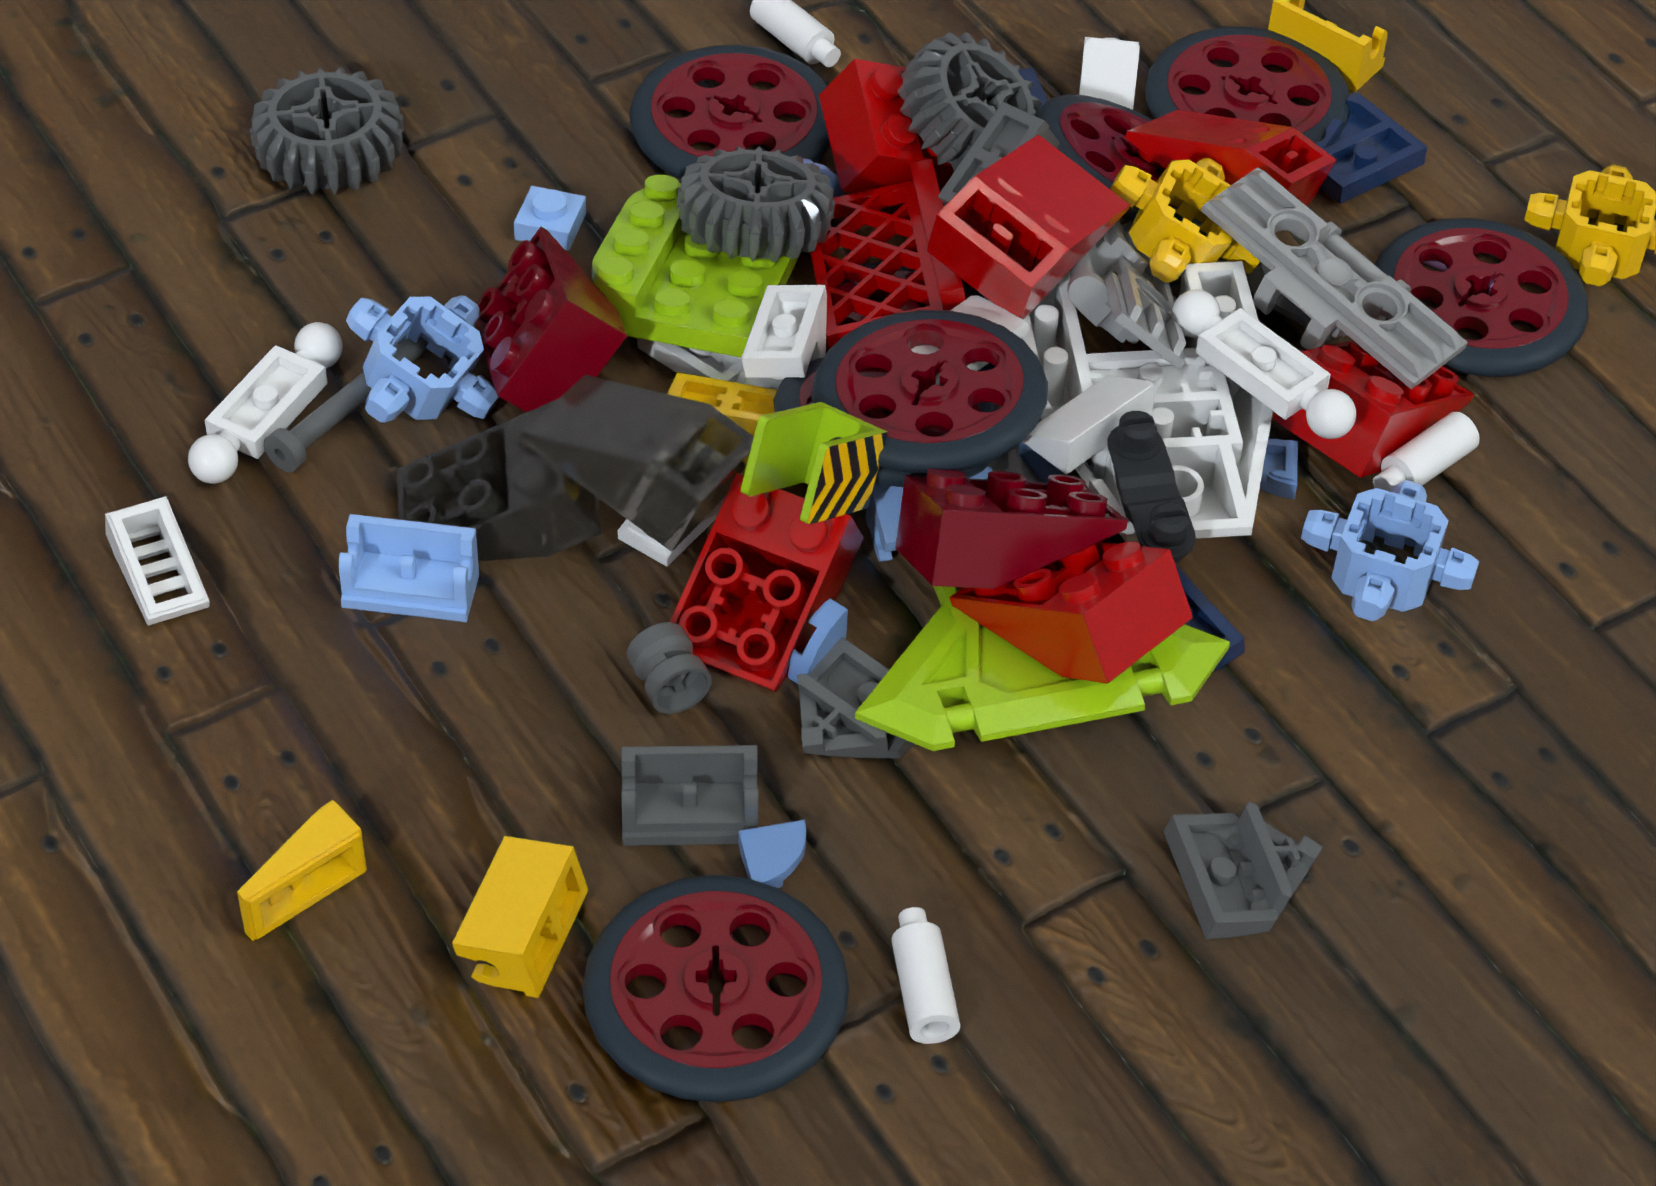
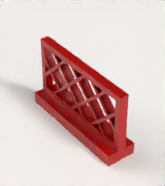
(929, 284)

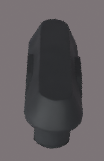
(1149, 486)

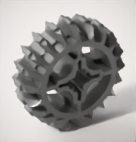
(956, 90)
(327, 130)
(755, 204)

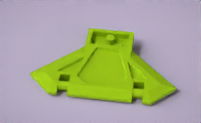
(970, 678)

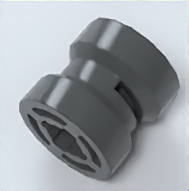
(671, 672)

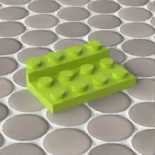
(675, 287)

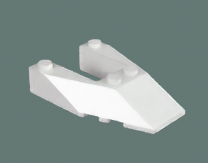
(1206, 419)

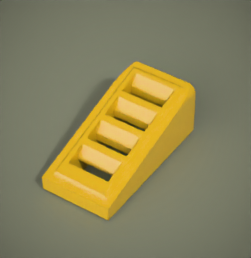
(303, 871)

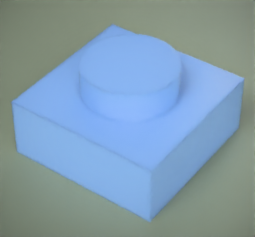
(555, 211)

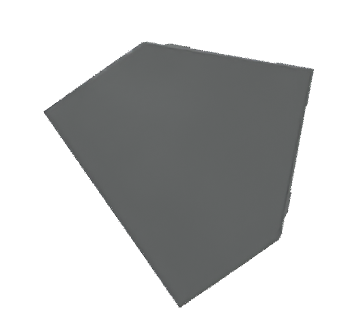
(829, 706)
(1237, 869)

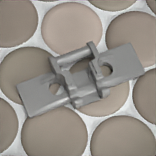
(1332, 281)
(1123, 297)

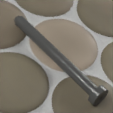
(288, 448)

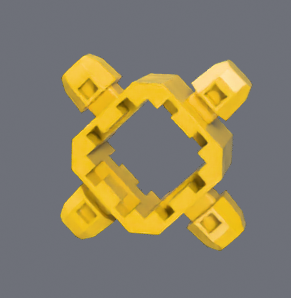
(1610, 199)
(1163, 237)

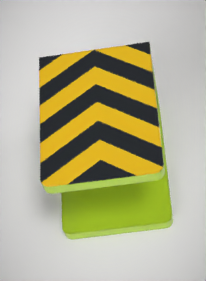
(801, 448)

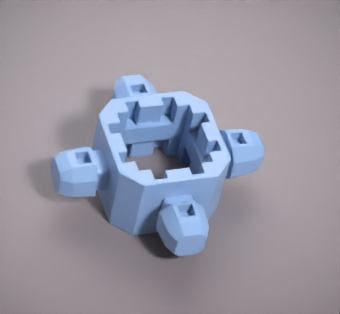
(397, 383)
(1377, 579)

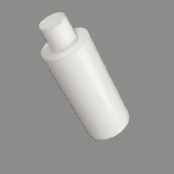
(796, 30)
(1429, 452)
(924, 978)

